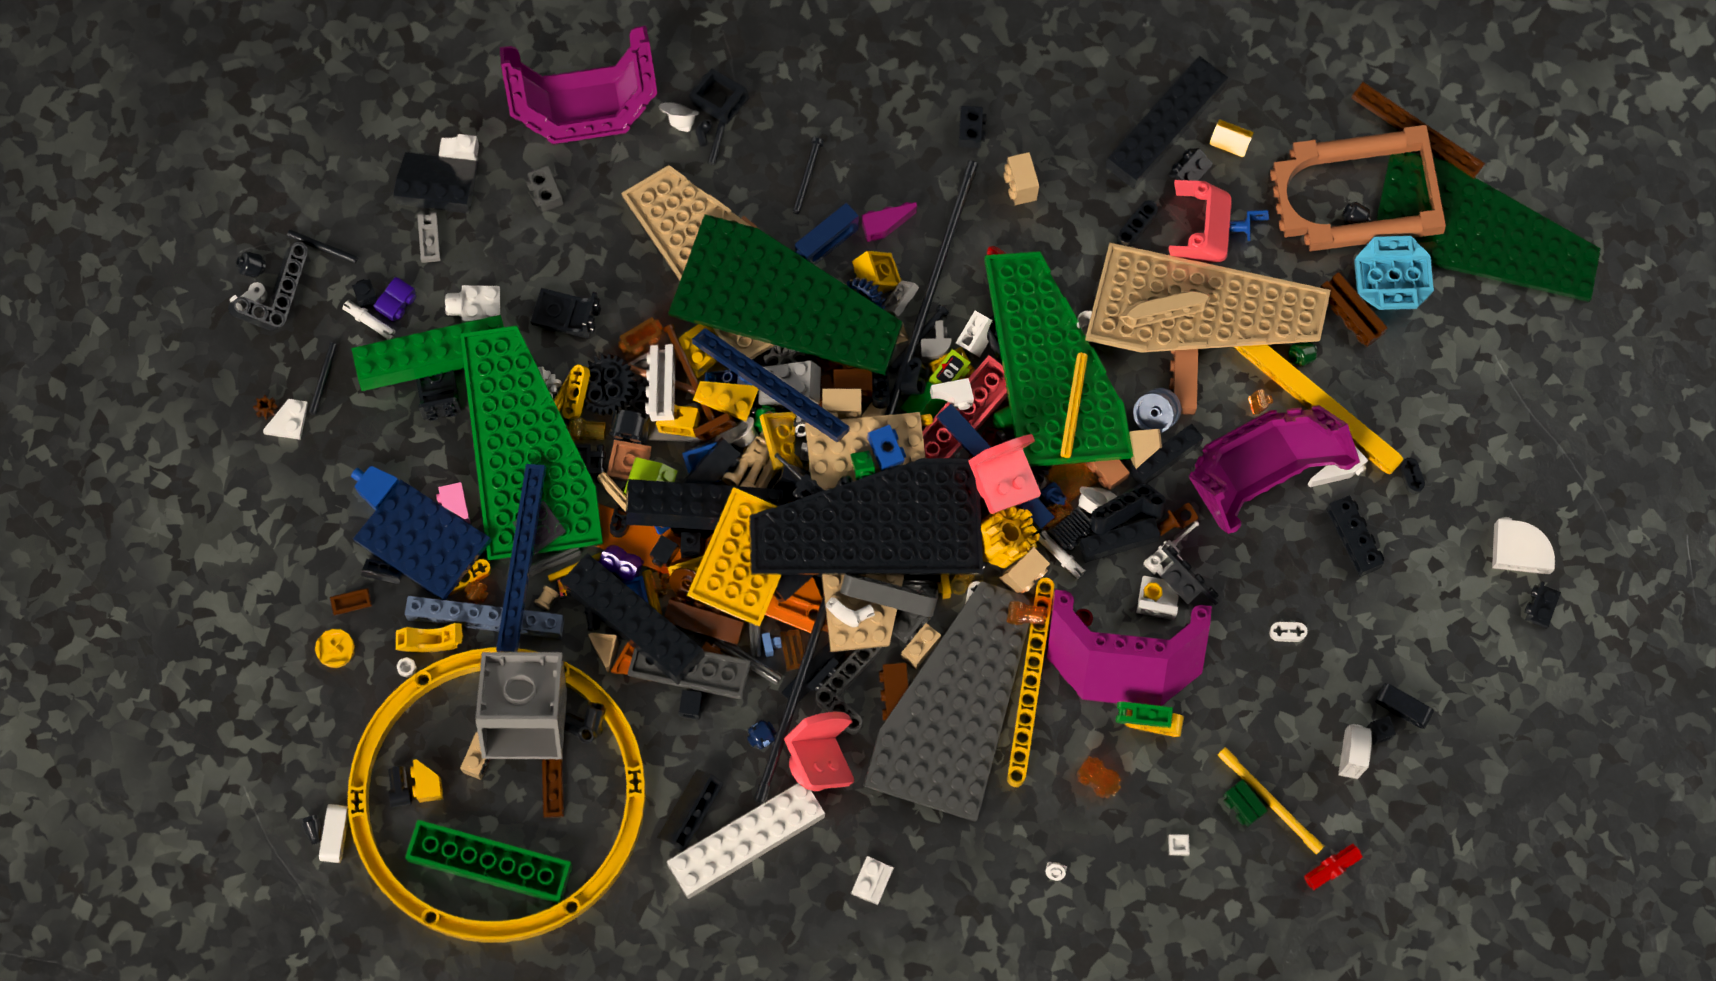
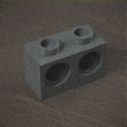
(548, 187)

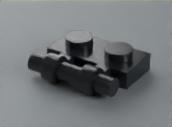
(587, 455)

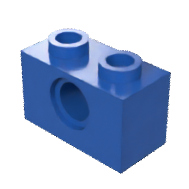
(885, 459)

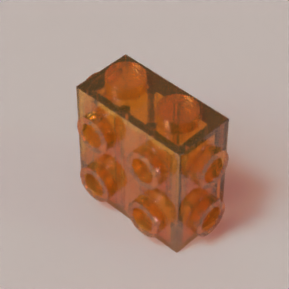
(640, 336)

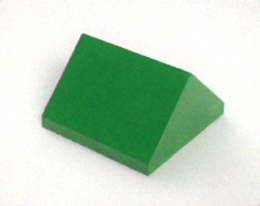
(923, 403)

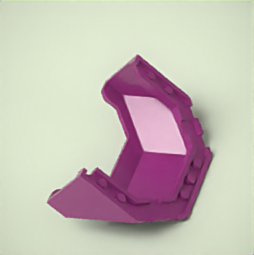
(582, 101)
(1268, 454)
(1124, 666)

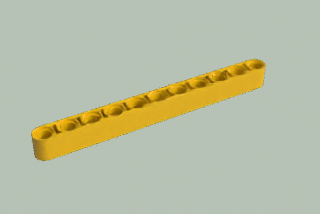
(1311, 395)
(1030, 690)

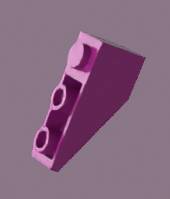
(882, 223)

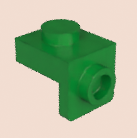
(862, 464)

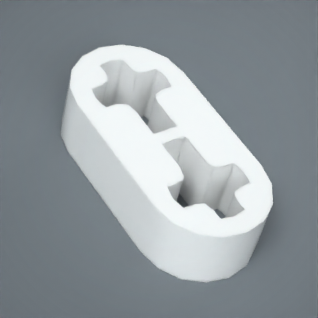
(1288, 626)

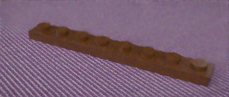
(1402, 119)

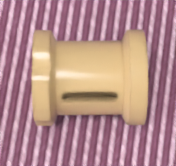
(546, 598)

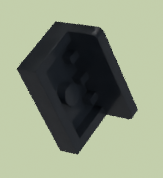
(1191, 166)

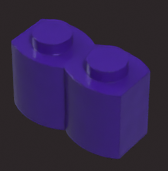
(395, 299)
(623, 564)

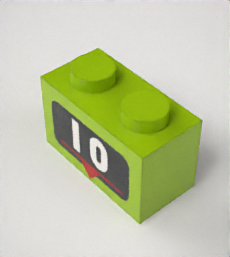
(951, 369)

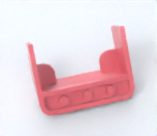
(1213, 243)

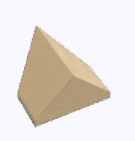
(1144, 444)
(606, 648)

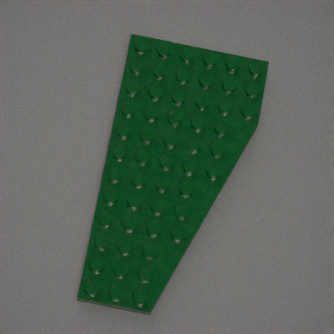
(1489, 231)
(769, 293)

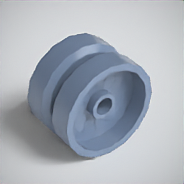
(1157, 410)

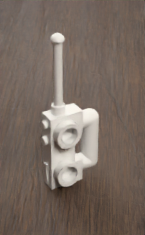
(1154, 562)

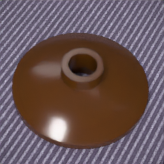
(681, 581)

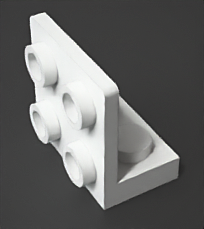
(1165, 607)

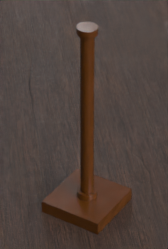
(715, 426)

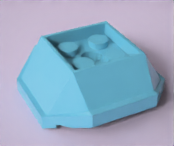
(1398, 257)

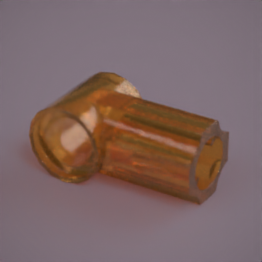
(1021, 613)

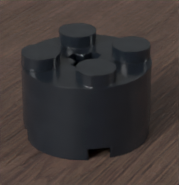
(630, 427)

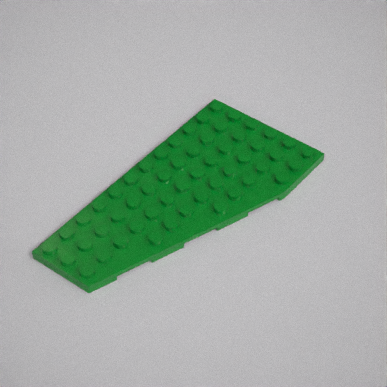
(1039, 359)
(517, 426)

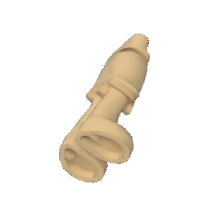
(755, 457)

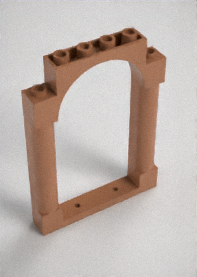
(1327, 237)

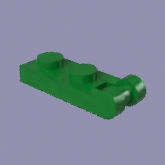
(1144, 714)

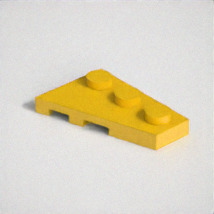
(727, 397)
(779, 433)

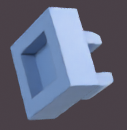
(770, 644)

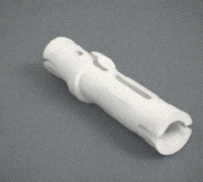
(362, 315)
(1061, 555)

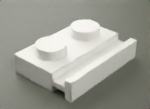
(872, 880)

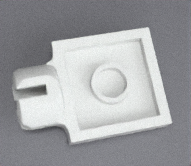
(473, 302)

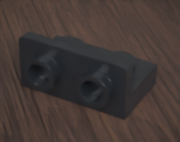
(1542, 605)

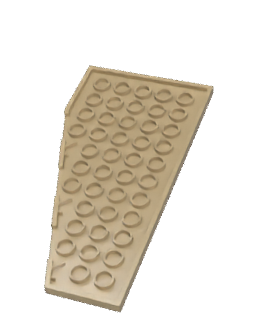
(671, 215)
(1241, 311)
(827, 465)

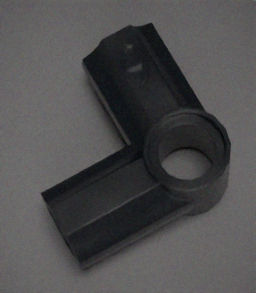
(591, 722)

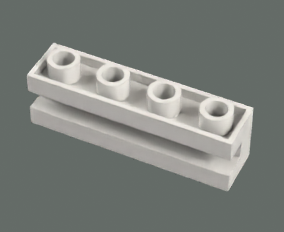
(661, 383)

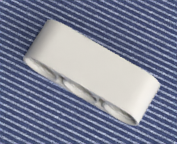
(334, 833)

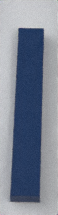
(975, 444)

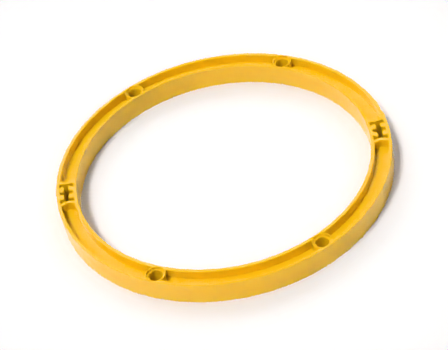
(475, 930)

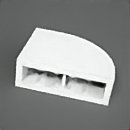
(1521, 547)
(1355, 751)

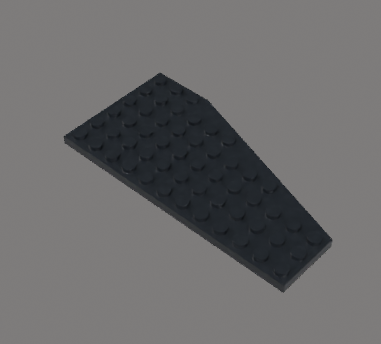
(887, 523)

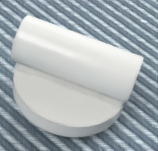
(1055, 871)

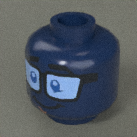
(761, 734)

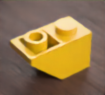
(428, 784)

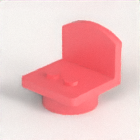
(1005, 475)
(815, 753)

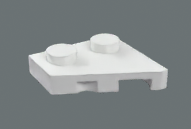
(288, 420)

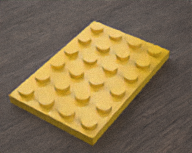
(725, 570)

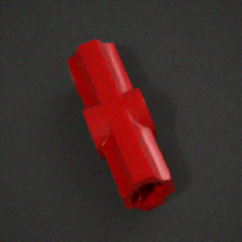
(1333, 866)

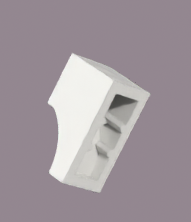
(460, 147)
(975, 334)
(955, 392)

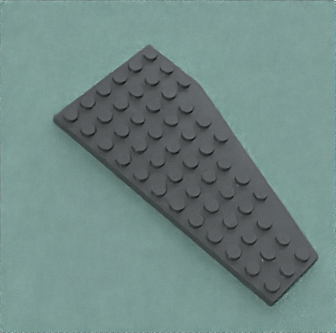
(951, 716)

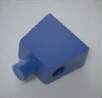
(373, 485)

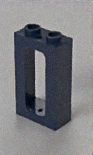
(828, 234)

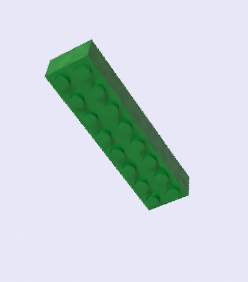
(415, 354)
(489, 861)

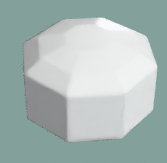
(406, 667)

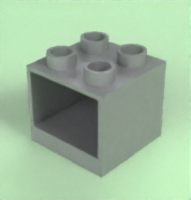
(521, 705)

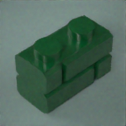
(1244, 803)

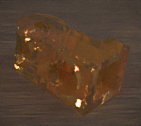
(1060, 513)

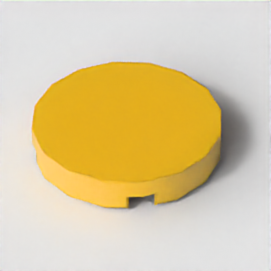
(335, 648)

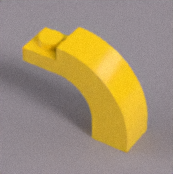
(429, 640)

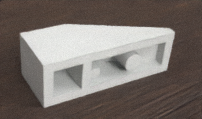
(1333, 473)

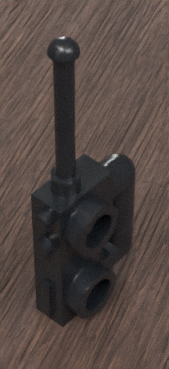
(805, 482)

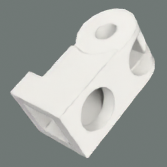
(255, 292)

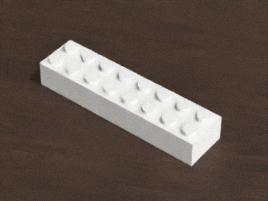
(745, 839)

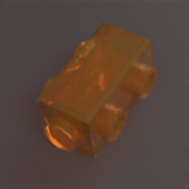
(1097, 776)

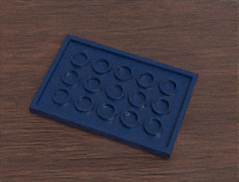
(422, 540)

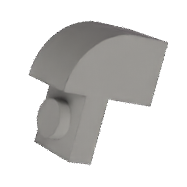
(935, 348)

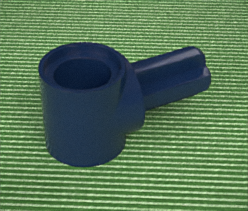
(1052, 495)

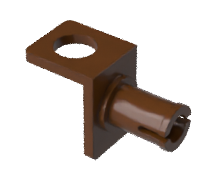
(1175, 519)

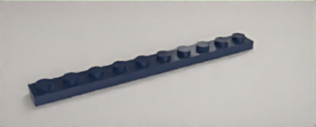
(771, 385)
(521, 558)

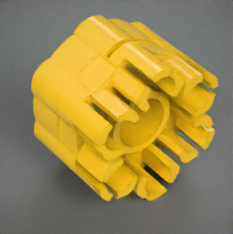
(1007, 536)

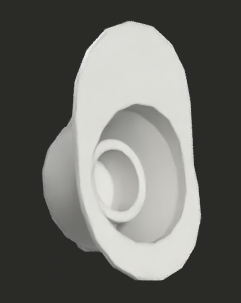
(679, 115)
(742, 434)
(1093, 498)

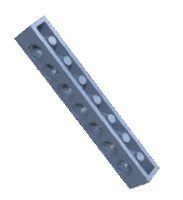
(480, 616)

